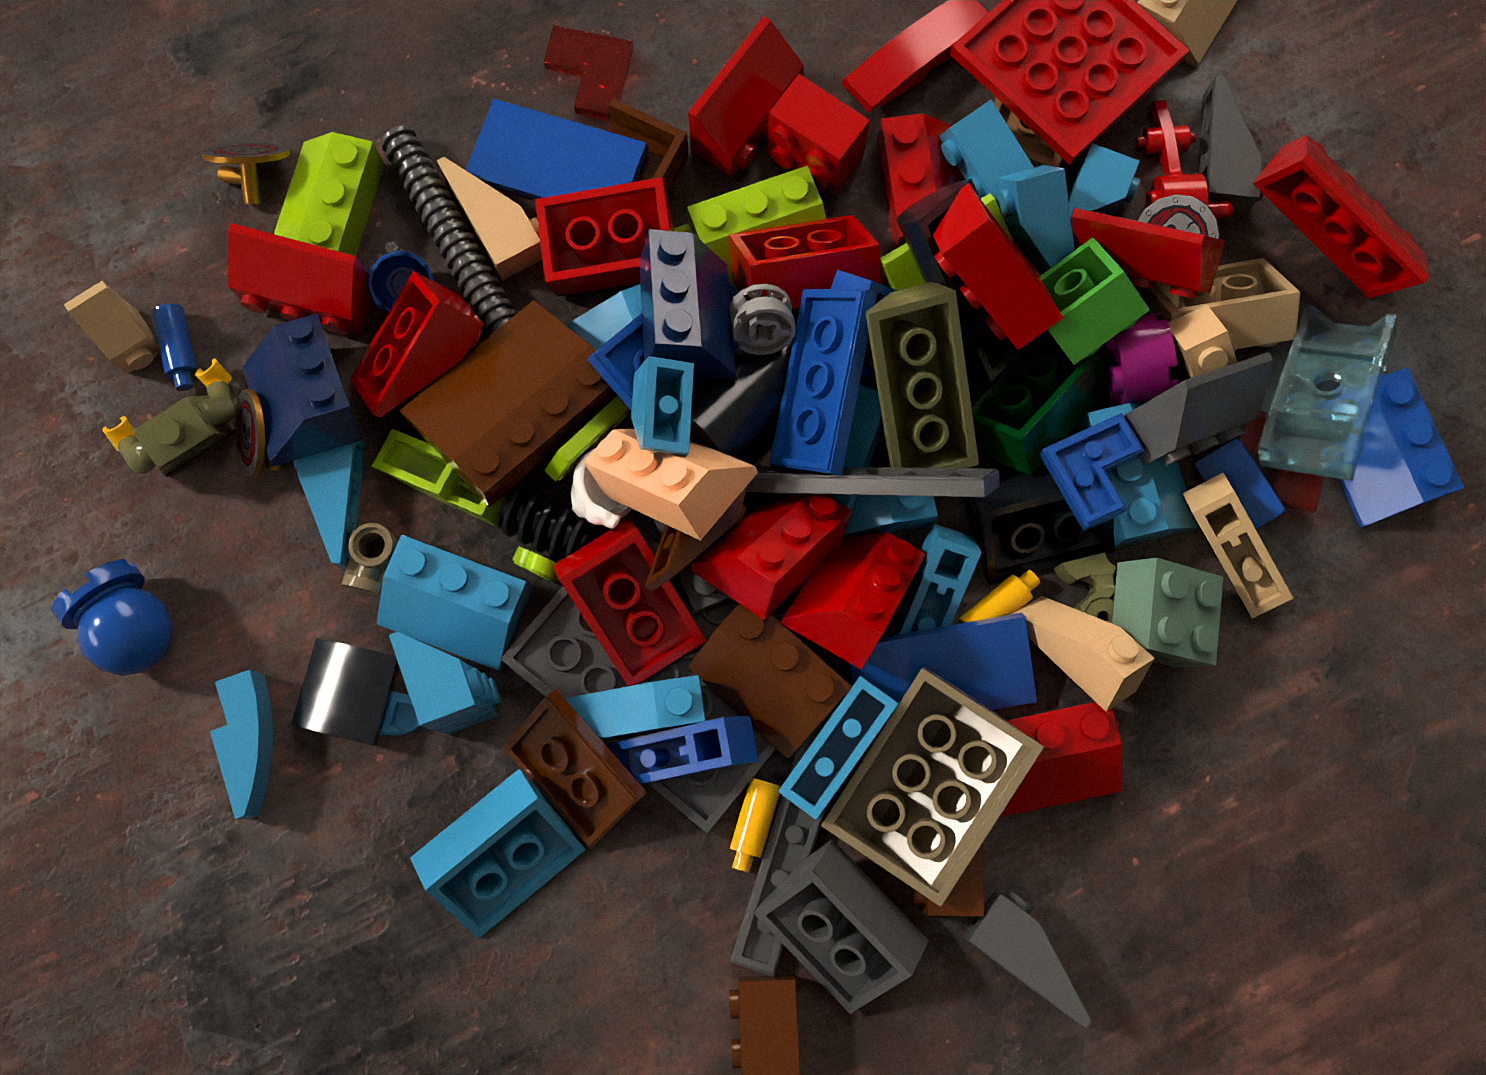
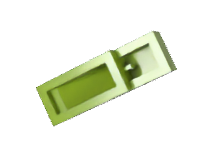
(424, 470)

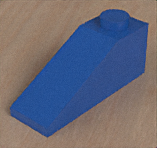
(688, 749)

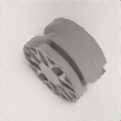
(763, 322)

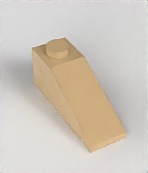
(498, 221)
(1237, 545)
(1088, 649)

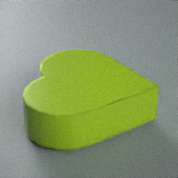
(536, 564)

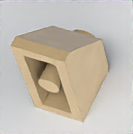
(114, 327)
(1201, 343)

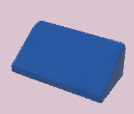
(1245, 478)

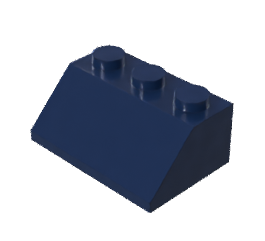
(686, 304)
(299, 392)

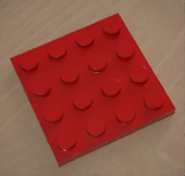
(1069, 64)

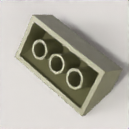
(922, 378)

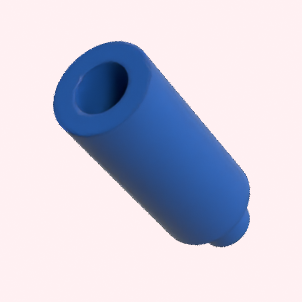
(175, 344)

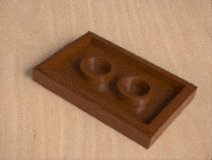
(574, 768)

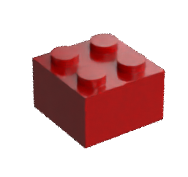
(818, 132)

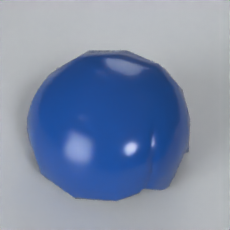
(390, 275)

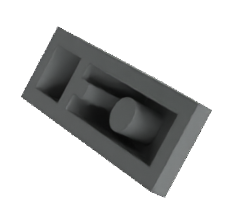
(1227, 150)
(1023, 949)

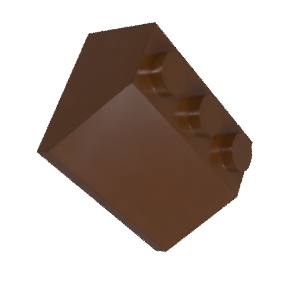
(769, 677)

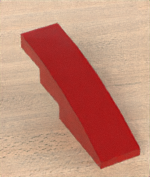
(912, 53)

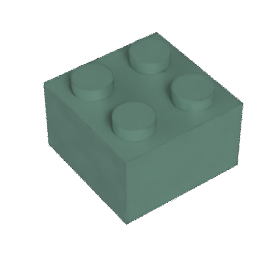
(1169, 610)

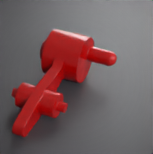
(1167, 142)

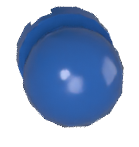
(116, 620)

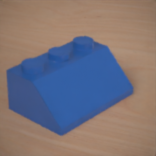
(1400, 457)

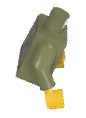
(180, 430)

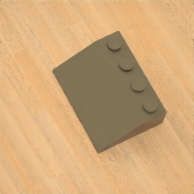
(932, 786)

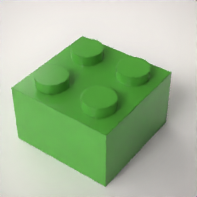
(1093, 300)

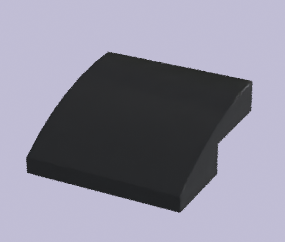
(346, 691)

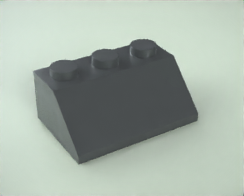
(1201, 411)
(843, 928)

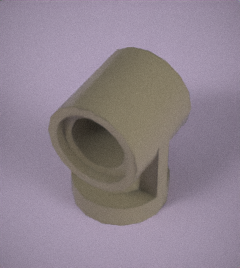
(367, 573)

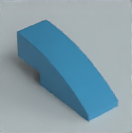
(246, 741)

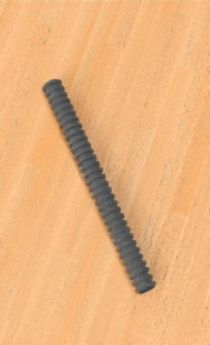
(449, 231)

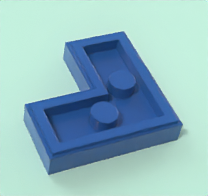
(1082, 465)

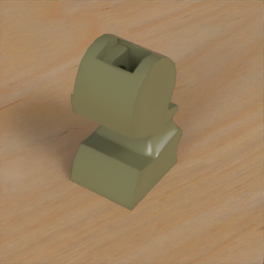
(1099, 576)

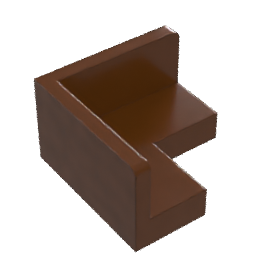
(666, 143)

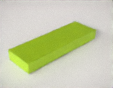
(587, 438)

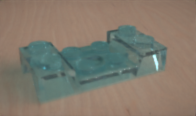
(1325, 429)

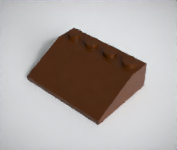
(511, 402)

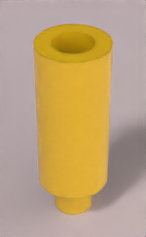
(1004, 599)
(754, 823)

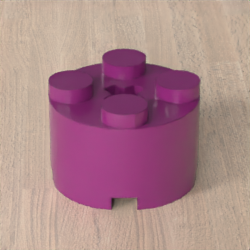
(1140, 361)

